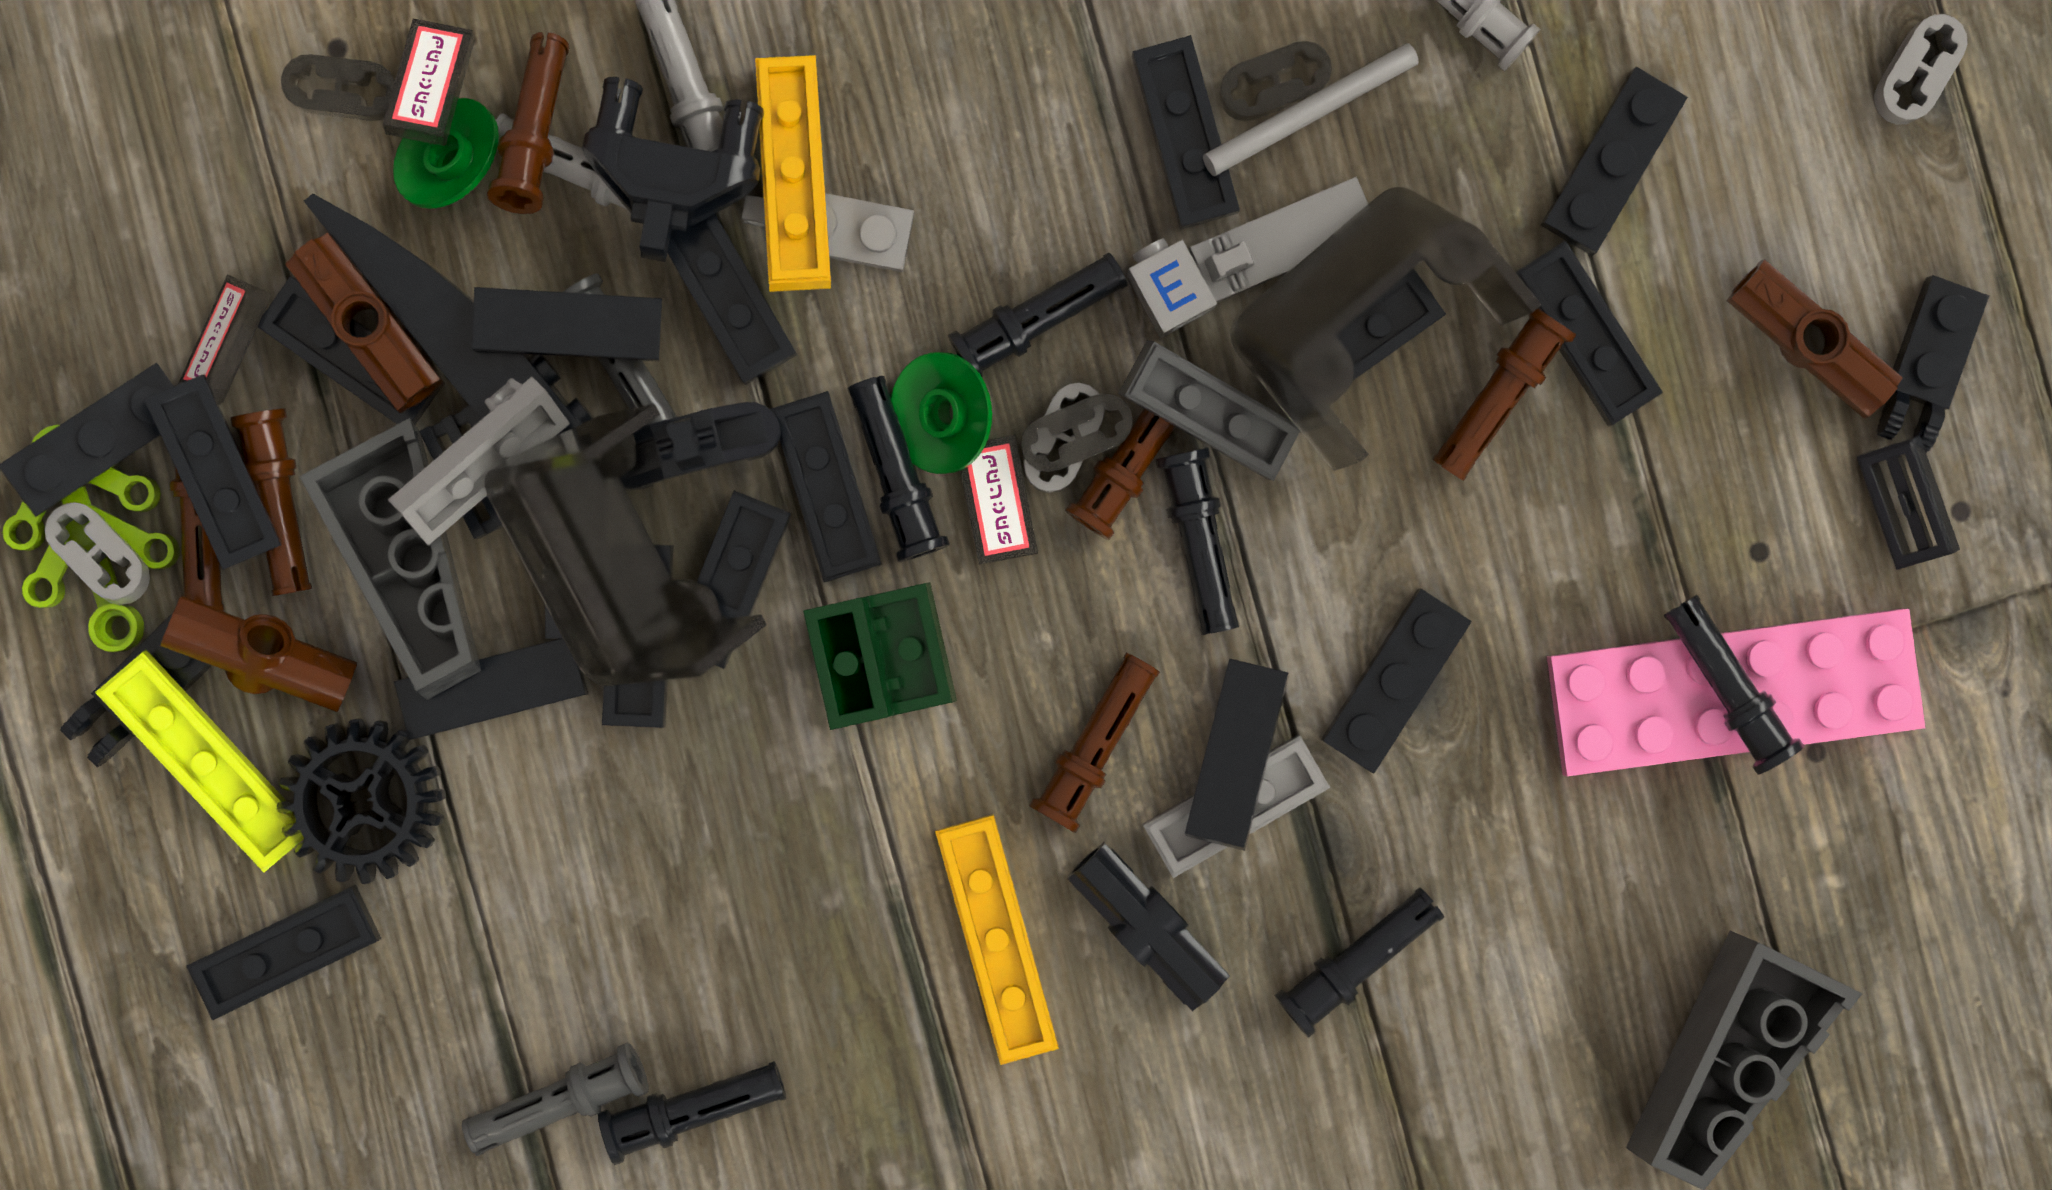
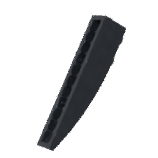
(438, 315)

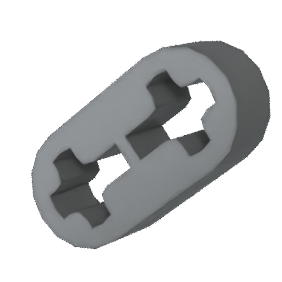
(1932, 76)
(1046, 441)
(86, 562)

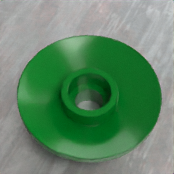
(441, 175)
(923, 406)

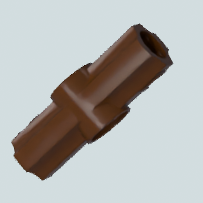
(342, 293)
(1844, 363)
(259, 653)

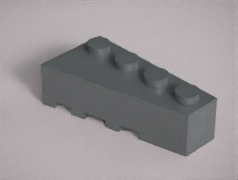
(402, 578)
(1734, 1057)

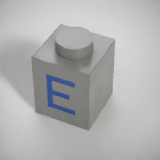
(1169, 286)

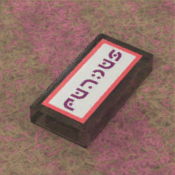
(428, 82)
(226, 335)
(999, 503)

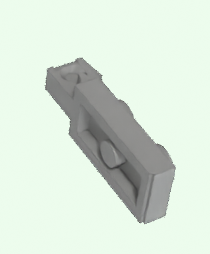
(856, 230)

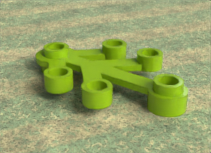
(54, 568)

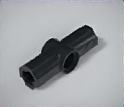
(1148, 926)

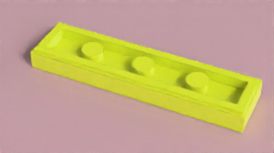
(201, 758)

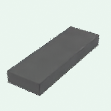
(1209, 410)

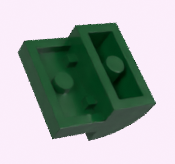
(880, 656)

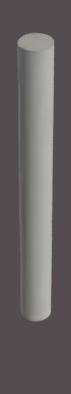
(1310, 109)

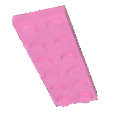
(1658, 708)

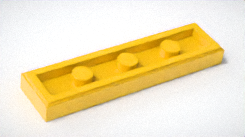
(793, 174)
(997, 939)

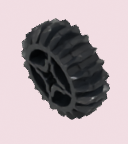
(339, 789)

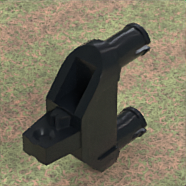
(666, 182)
(701, 442)

